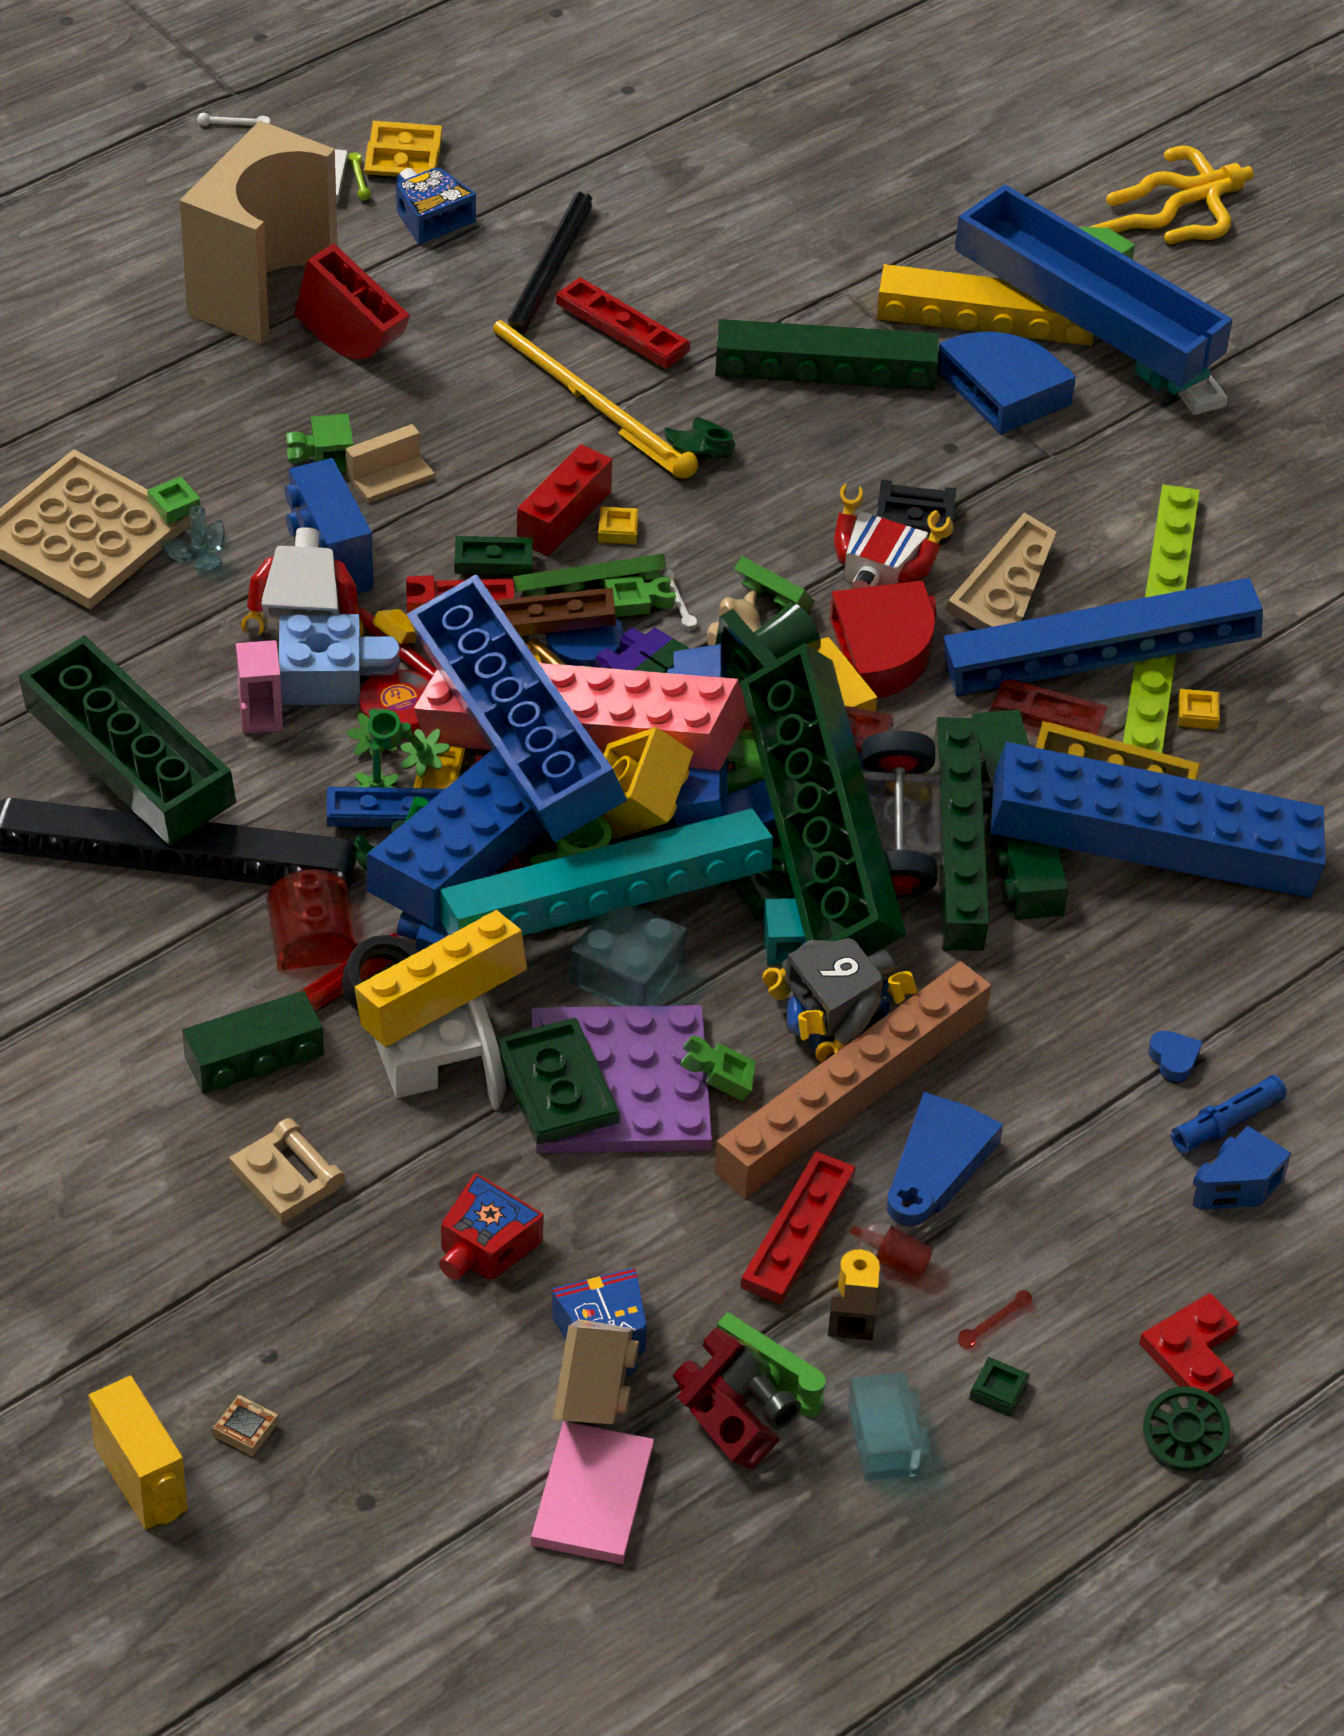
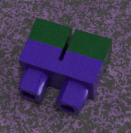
(641, 652)

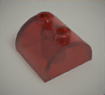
(311, 920)

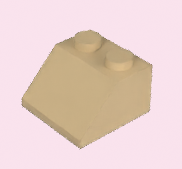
(595, 1372)

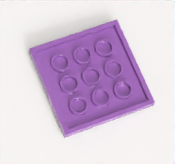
(641, 1060)

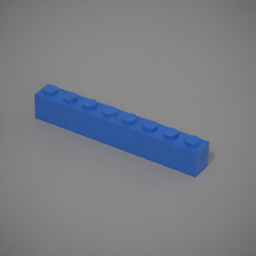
(1103, 636)

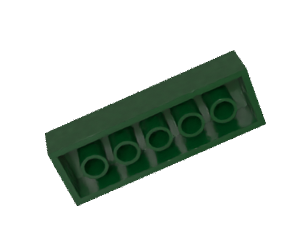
(128, 739)

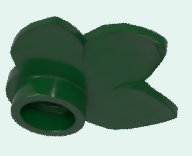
(703, 439)

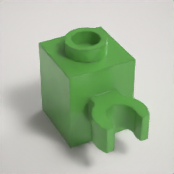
(327, 440)

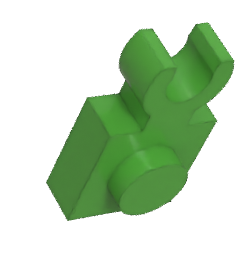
(636, 597)
(724, 1067)

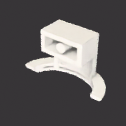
(451, 1038)

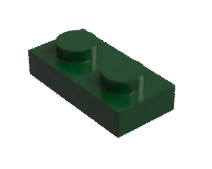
(493, 555)

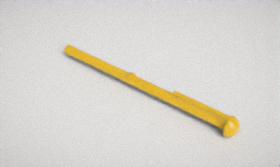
(679, 464)

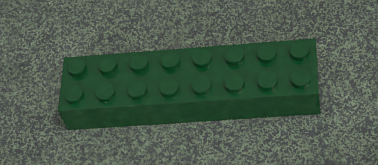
(821, 802)

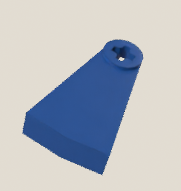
(939, 1157)

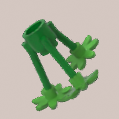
(385, 732)

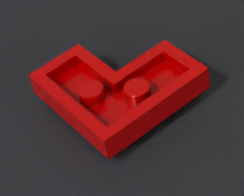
(1185, 1343)

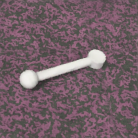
(205, 119)
(688, 621)

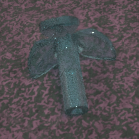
(203, 542)

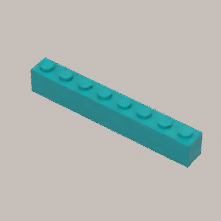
(615, 875)

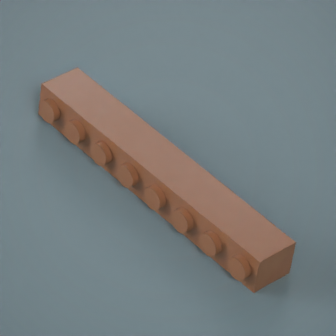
(851, 1080)

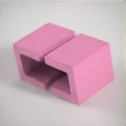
(259, 687)

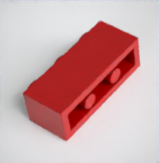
(565, 499)

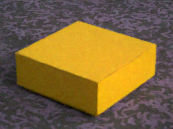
(618, 525)
(395, 624)
(1198, 709)

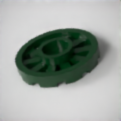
(1186, 1429)

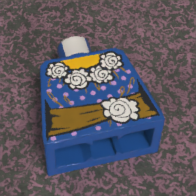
(433, 203)

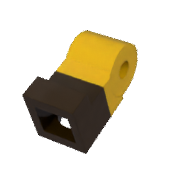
(858, 1285)

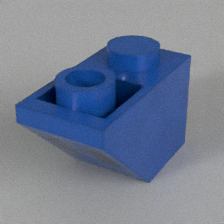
(1242, 1174)

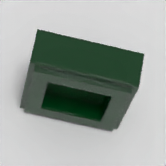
(999, 1386)

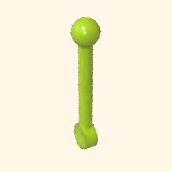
(354, 160)

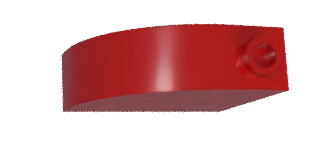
(347, 306)
(885, 633)

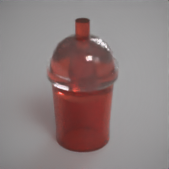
(894, 1248)

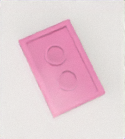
(592, 1492)

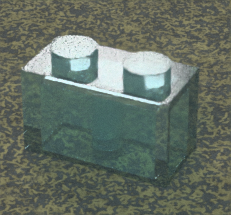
(886, 1426)

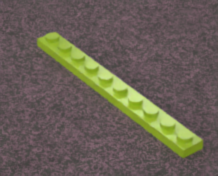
(1167, 574)

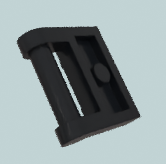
(914, 505)

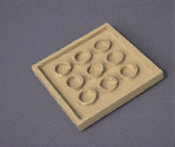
(82, 529)

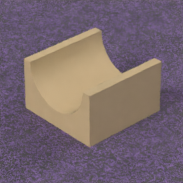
(252, 214)

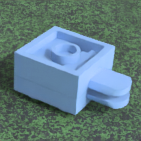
(326, 657)

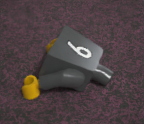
(836, 981)

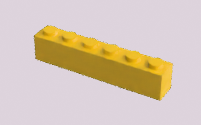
(970, 305)

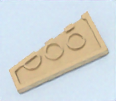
(1006, 577)

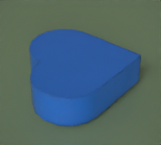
(1174, 1054)

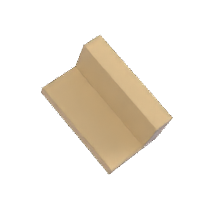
(387, 464)

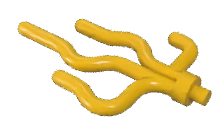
(1207, 186)

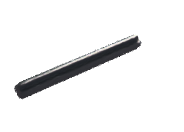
(550, 262)

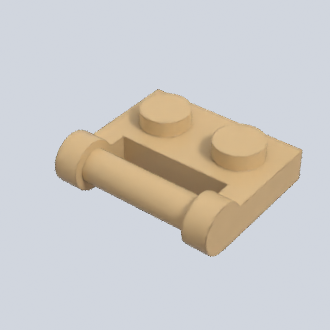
(275, 1178)

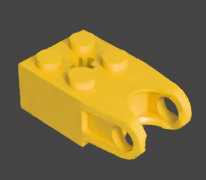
(650, 772)

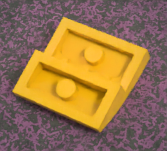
(402, 146)

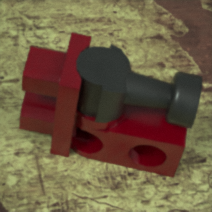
(721, 1390)

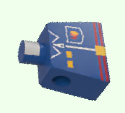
(606, 1300)

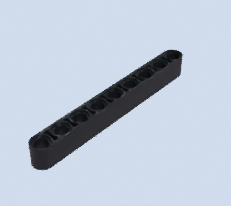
(129, 842)

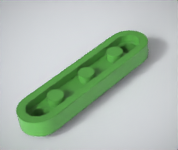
(573, 578)

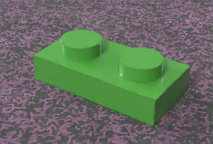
(760, 579)

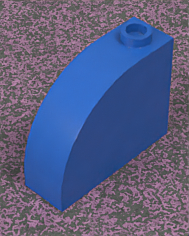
(1005, 377)

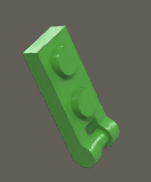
(787, 1369)

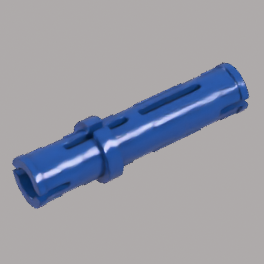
(1215, 1121)

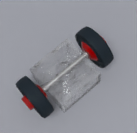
(905, 806)

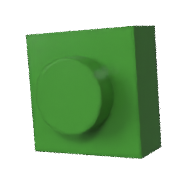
(173, 499)

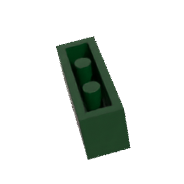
(253, 1042)

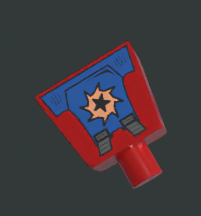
(487, 1231)

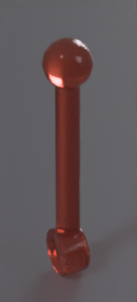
(968, 1337)

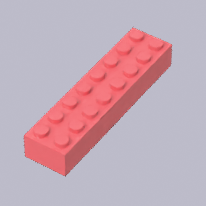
(615, 704)

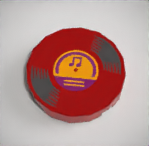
(396, 693)

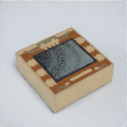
(245, 1425)

